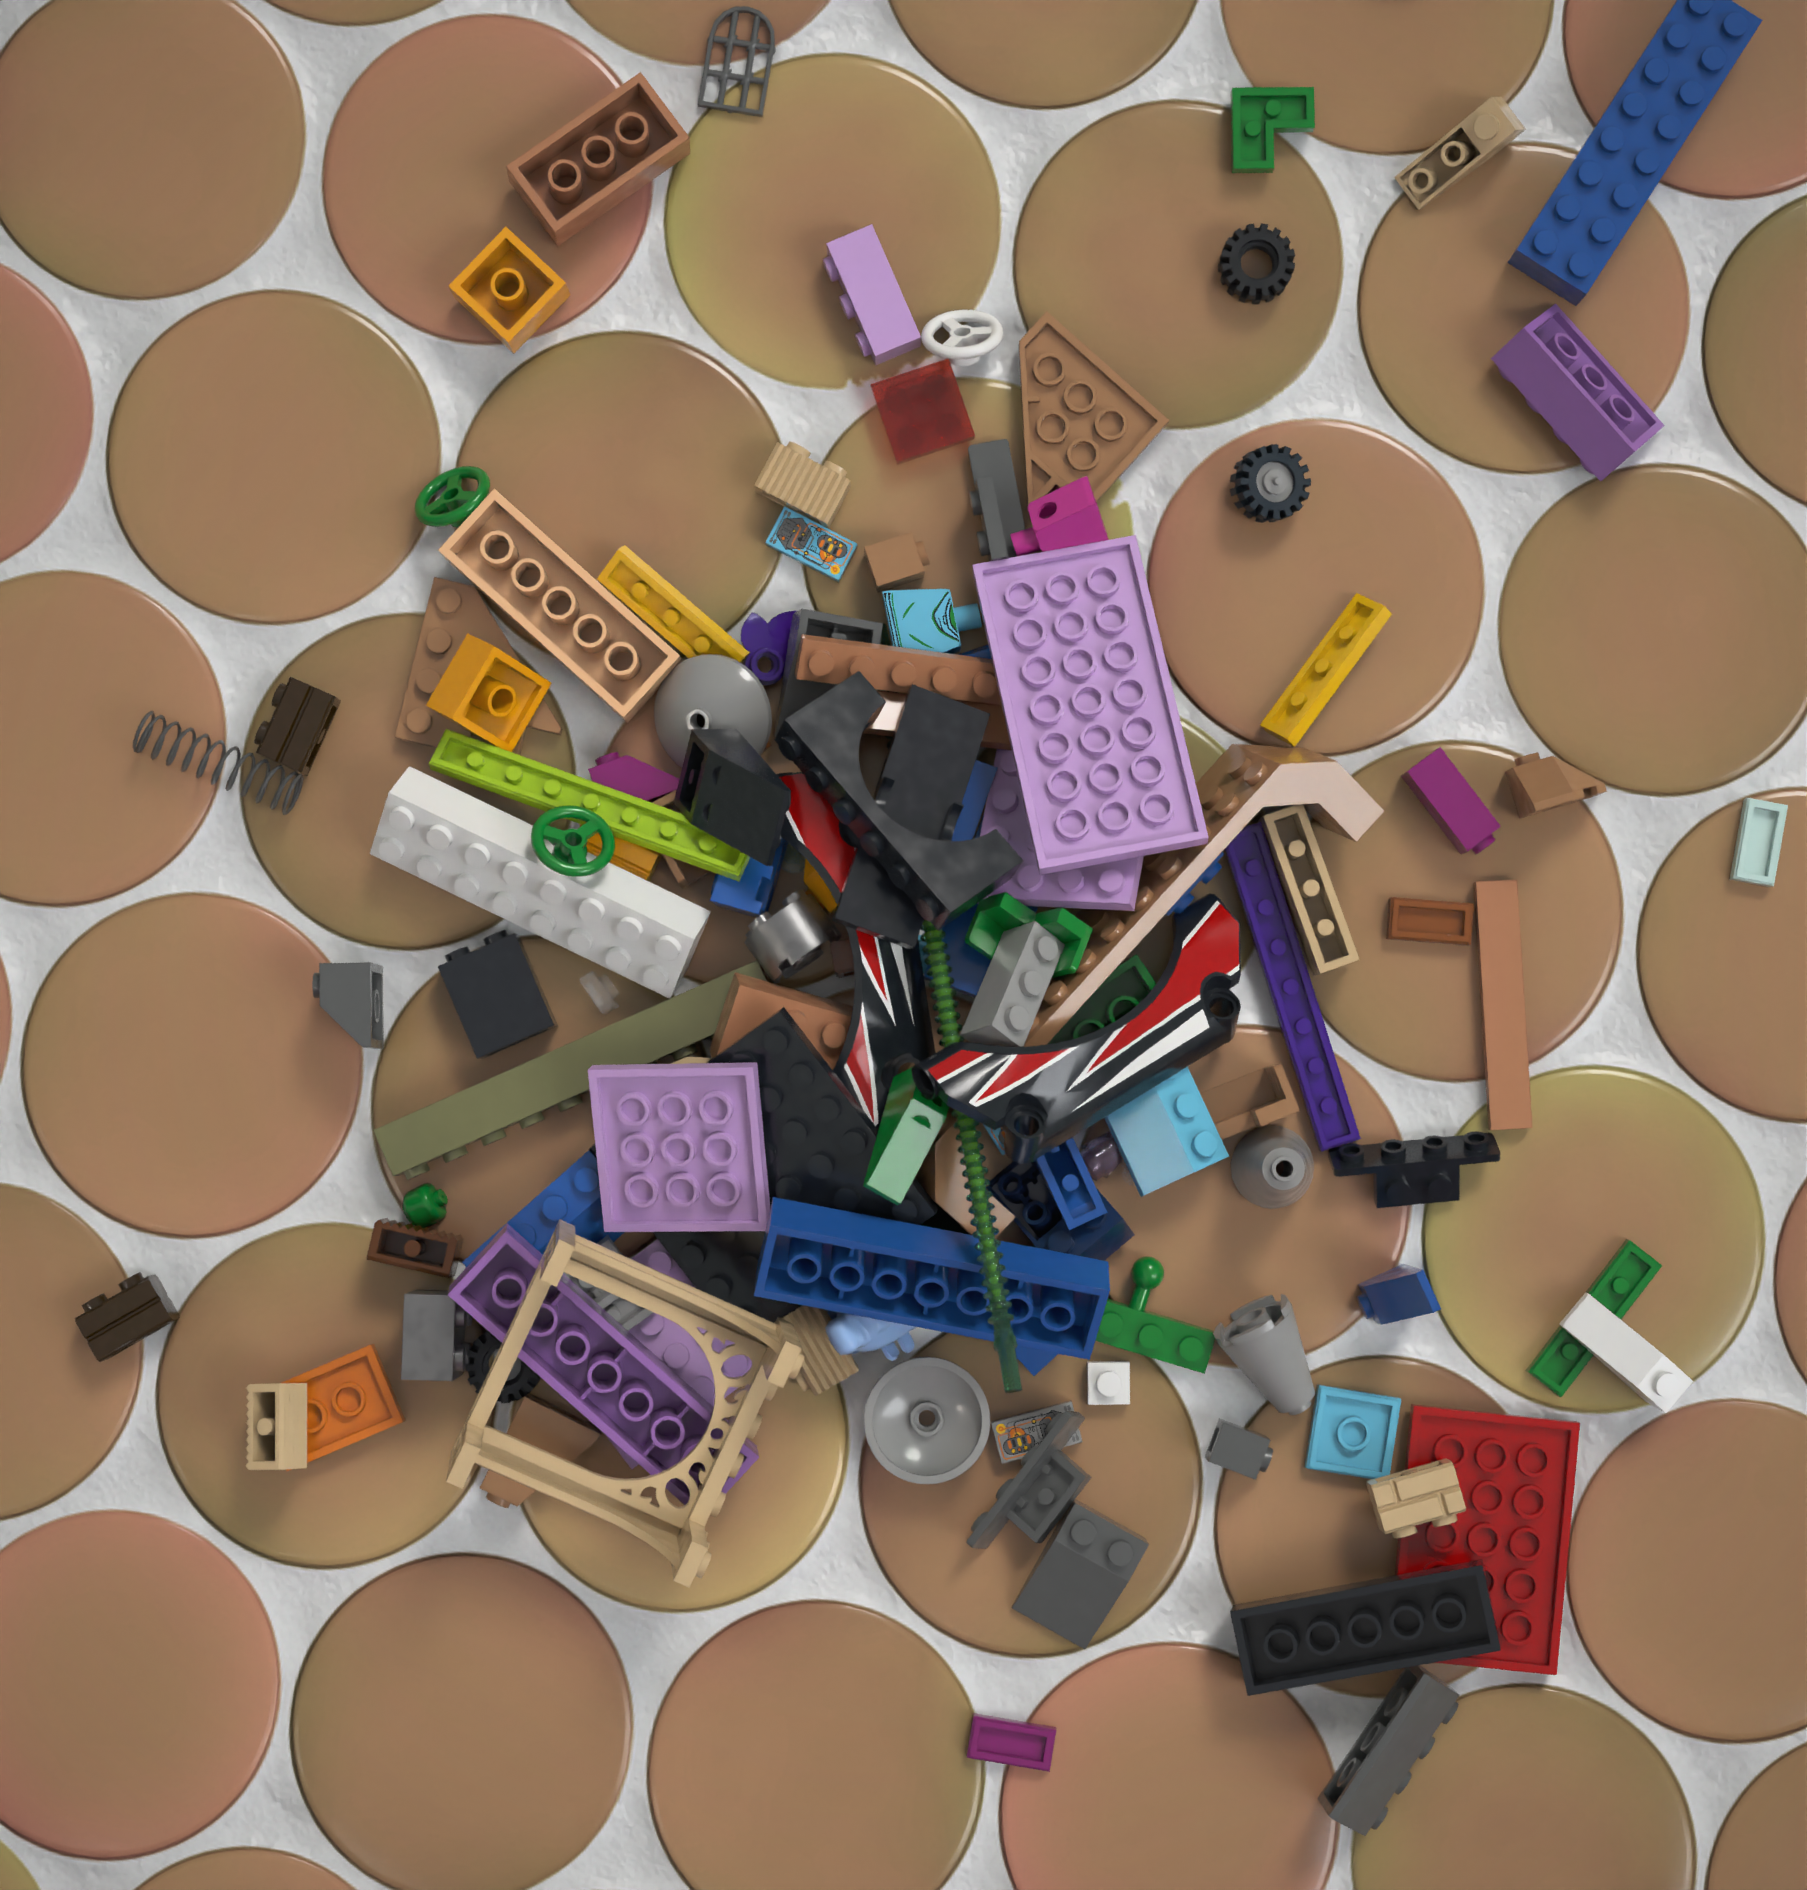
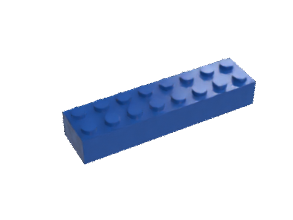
(1633, 145)
(927, 1277)

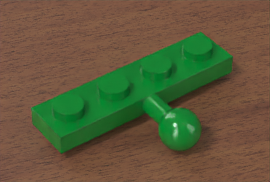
(1151, 1333)

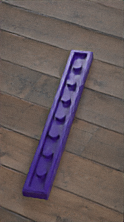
(1291, 989)

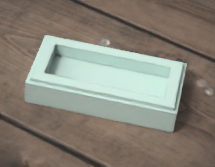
(1758, 842)

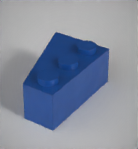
(753, 892)

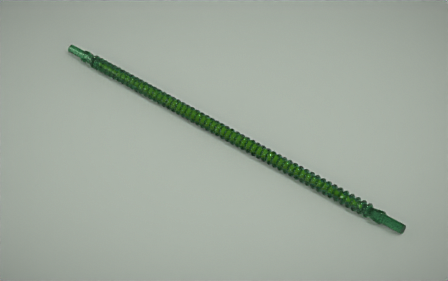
(1004, 1338)

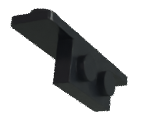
(1415, 1169)

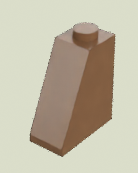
(547, 1429)

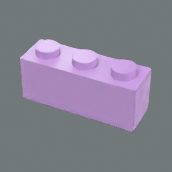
(871, 295)

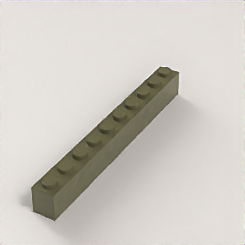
(553, 1078)

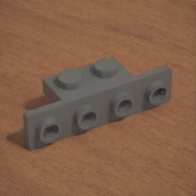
(995, 498)
(1040, 1489)

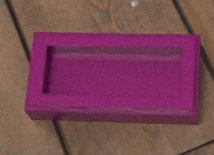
(1011, 1742)

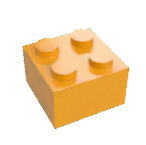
(509, 290)

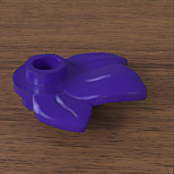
(767, 641)

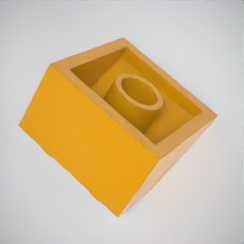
(488, 693)

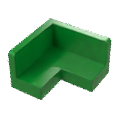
(1004, 912)

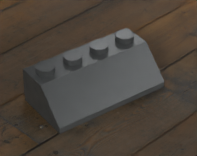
(1387, 1749)

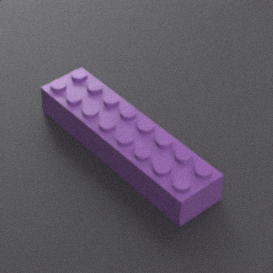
(593, 1362)

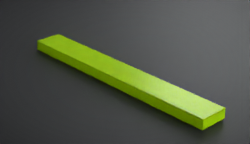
(550, 787)

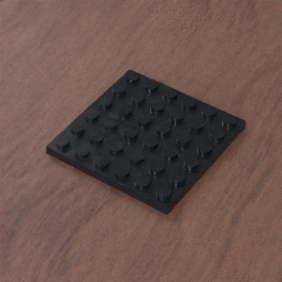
(814, 1155)

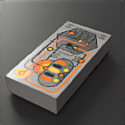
(1023, 1431)

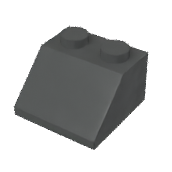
(353, 999)

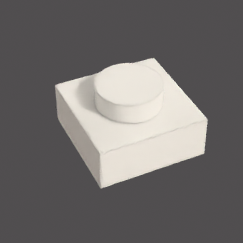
(1108, 1382)

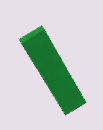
(1615, 1289)

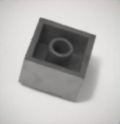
(433, 1336)

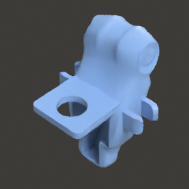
(862, 1334)

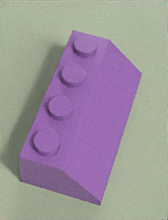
(1577, 392)

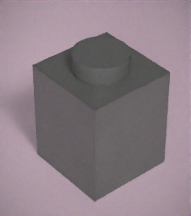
(1239, 1449)

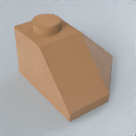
(1548, 784)

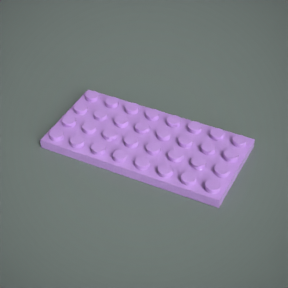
(1089, 705)

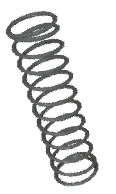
(298, 780)

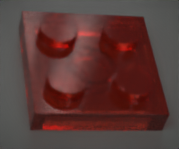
(922, 411)

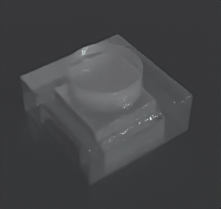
(601, 991)

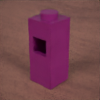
(1452, 802)

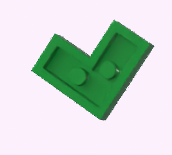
(1260, 114)

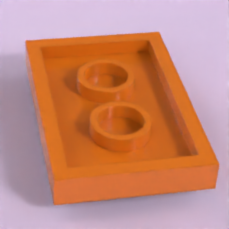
(347, 1402)

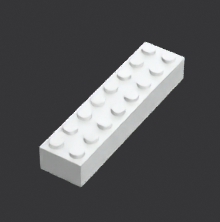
(492, 864)

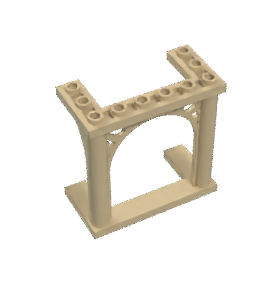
(668, 1528)

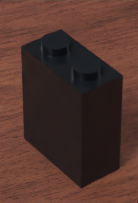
(497, 994)

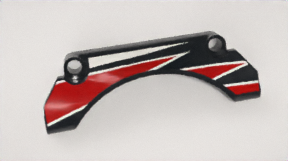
(890, 996)
(1075, 1083)

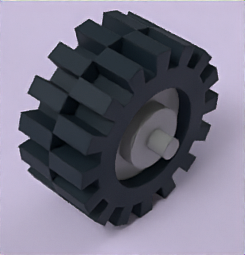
(1270, 483)

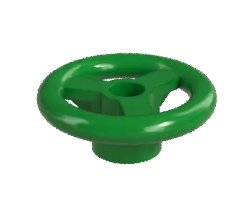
(454, 503)
(570, 845)

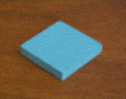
(1352, 1432)

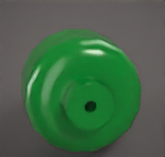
(425, 1205)

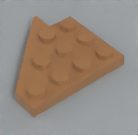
(1077, 414)
(449, 616)

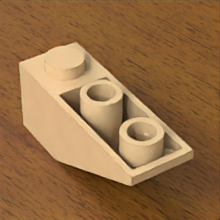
(1460, 151)

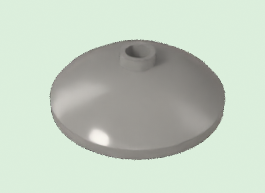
(719, 691)
(927, 1451)

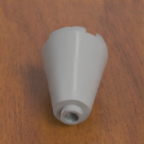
(1256, 1162)
(1270, 1352)

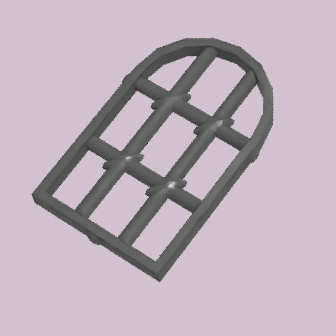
(726, 73)

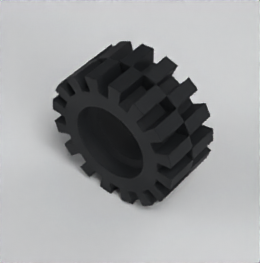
(1270, 243)
(479, 1367)

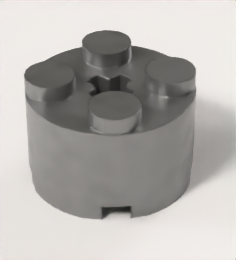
(791, 936)

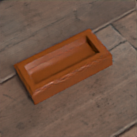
(1430, 921)

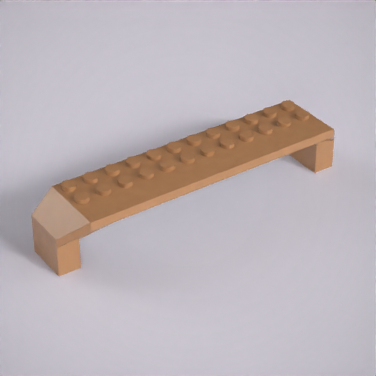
(1229, 797)

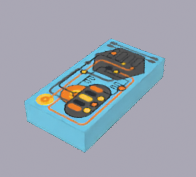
(811, 544)

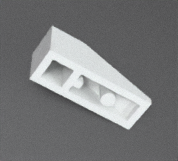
(1626, 1353)

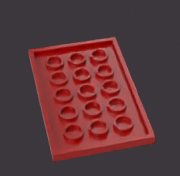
(1516, 1519)

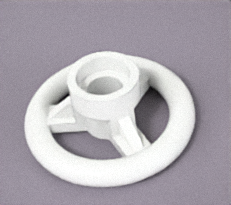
(965, 342)

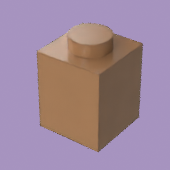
(896, 561)

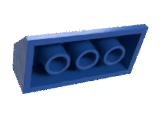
(570, 1198)

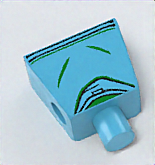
(927, 619)

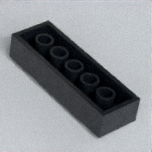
(1365, 1627)

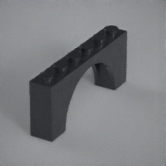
(935, 874)

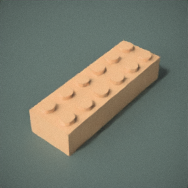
(560, 605)

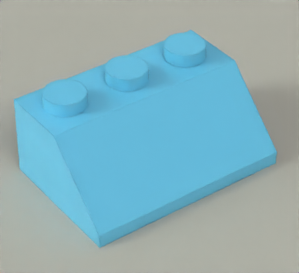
(1166, 1133)

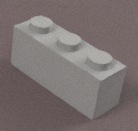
(1013, 987)

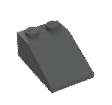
(1080, 1573)

